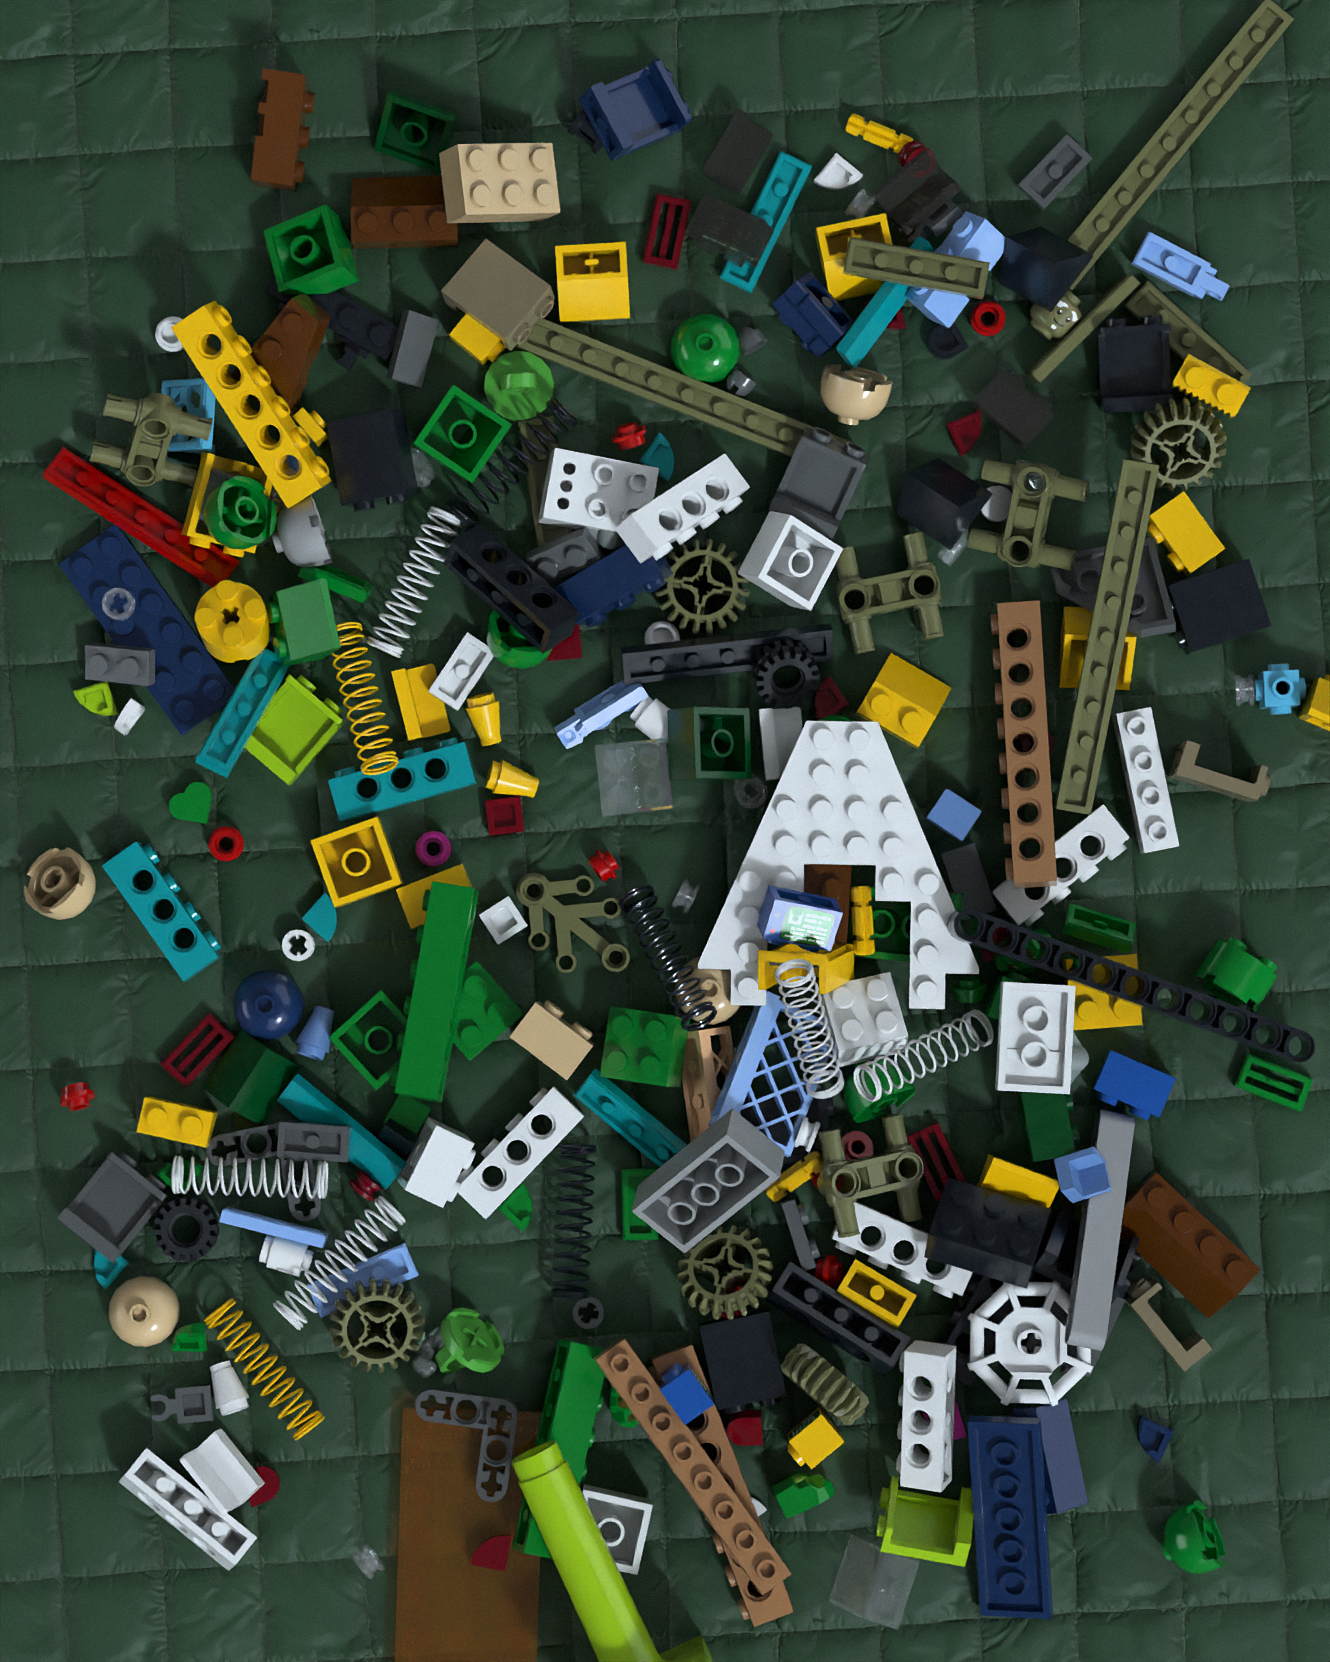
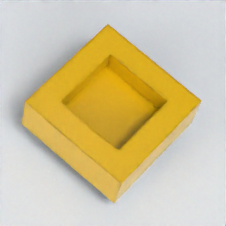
(312, 425)

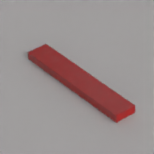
(137, 517)

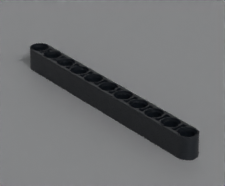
(1148, 986)

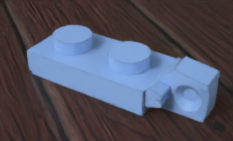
(1178, 268)
(599, 712)

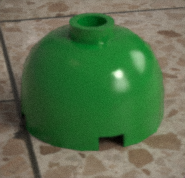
(705, 348)
(239, 513)
(510, 646)
(864, 1110)
(1192, 1540)

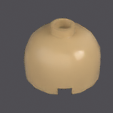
(854, 393)
(60, 884)
(718, 987)
(144, 1311)

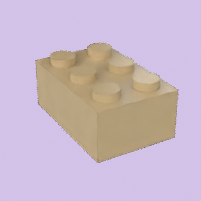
(499, 182)
(553, 1039)

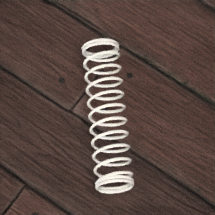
(395, 649)
(871, 1071)
(820, 1072)
(320, 1186)
(290, 1315)

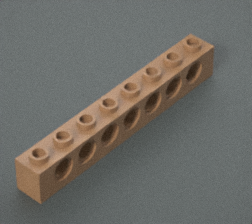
(1025, 619)
(692, 1466)
(752, 1605)

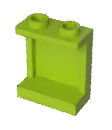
(294, 729)
(925, 1525)

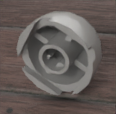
(302, 535)

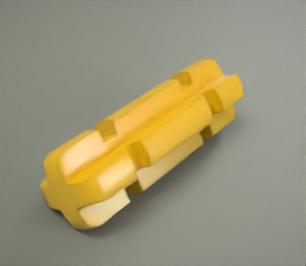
(876, 133)
(862, 920)
(795, 1176)

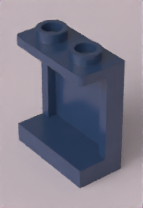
(635, 110)

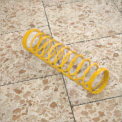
(381, 757)
(212, 1318)

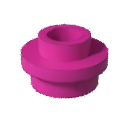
(421, 848)

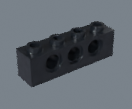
(511, 588)
(978, 1291)
(837, 1319)

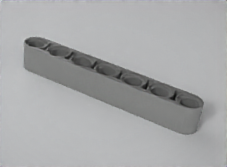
(1100, 1236)

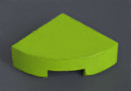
(97, 699)

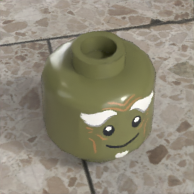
(1059, 321)

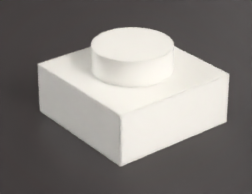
(503, 920)

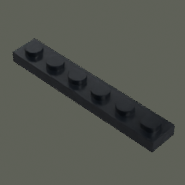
(717, 653)

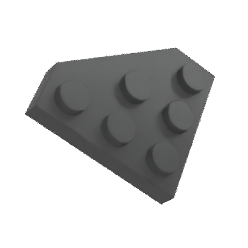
(1151, 606)

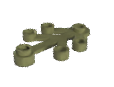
(568, 919)

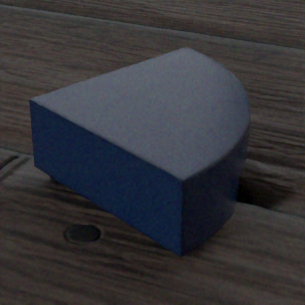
(1153, 1437)

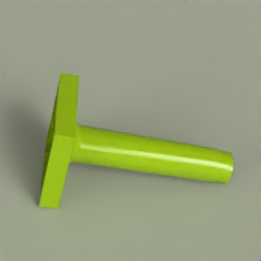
(587, 1563)

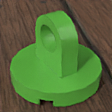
(518, 386)
(468, 1343)

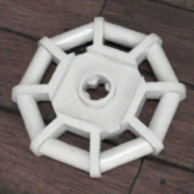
(1015, 1357)

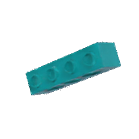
(458, 775)
(123, 873)

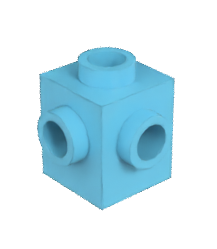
(1266, 692)

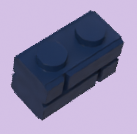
(813, 315)

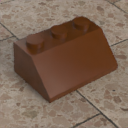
(400, 213)

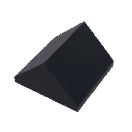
(1041, 266)
(940, 501)

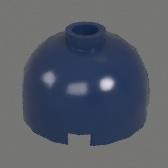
(268, 1004)

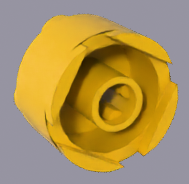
(217, 626)

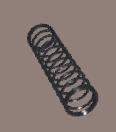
(561, 413)
(698, 1009)
(576, 1291)

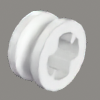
(287, 946)
(807, 1134)

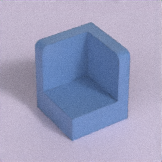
(953, 815)
(1083, 1174)

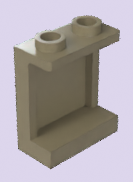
(499, 294)
(1185, 770)
(1182, 1354)

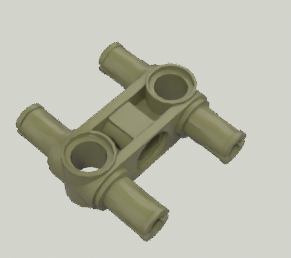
(146, 456)
(1028, 514)
(889, 593)
(870, 1175)

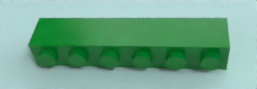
(436, 991)
(568, 1418)

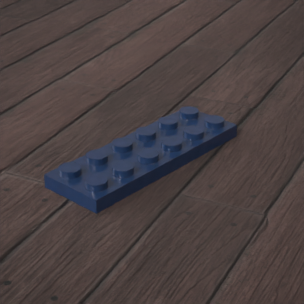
(186, 675)
(1010, 1516)

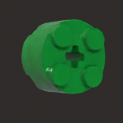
(1236, 975)

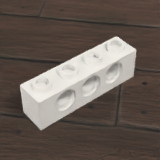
(682, 509)
(1145, 780)
(1110, 840)
(487, 1197)
(892, 1230)
(938, 1365)
(187, 1509)

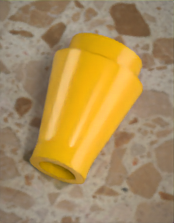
(485, 717)
(510, 780)

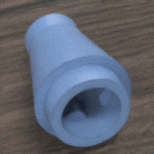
(314, 1038)

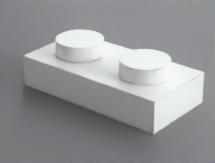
(462, 672)

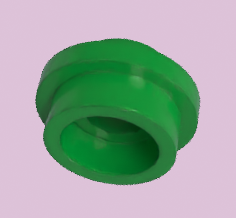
(970, 989)

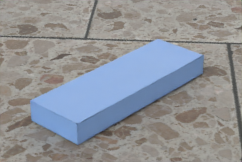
(274, 1227)
(392, 1263)

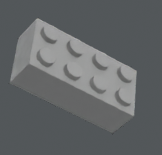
(708, 1181)

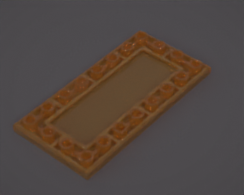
(442, 1601)

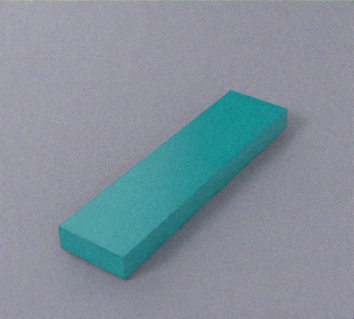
(774, 207)
(875, 317)
(242, 713)
(629, 1118)
(365, 1149)

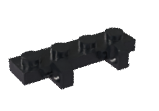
(359, 327)

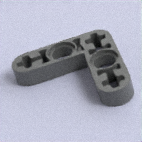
(228, 1139)
(482, 1420)

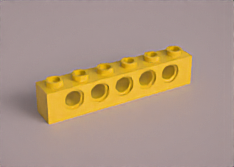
(234, 395)

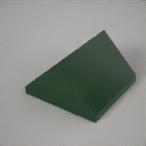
(415, 131)
(250, 1077)

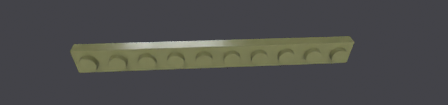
(1180, 131)
(665, 387)
(1106, 636)

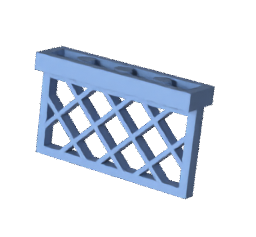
(746, 1062)

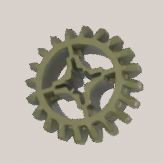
(1186, 419)
(698, 616)
(752, 1279)
(357, 1345)
(824, 1384)

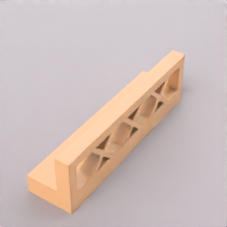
(700, 1074)

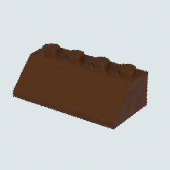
(1184, 1246)

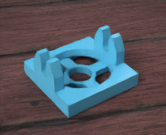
(182, 390)

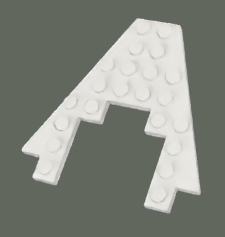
(841, 807)

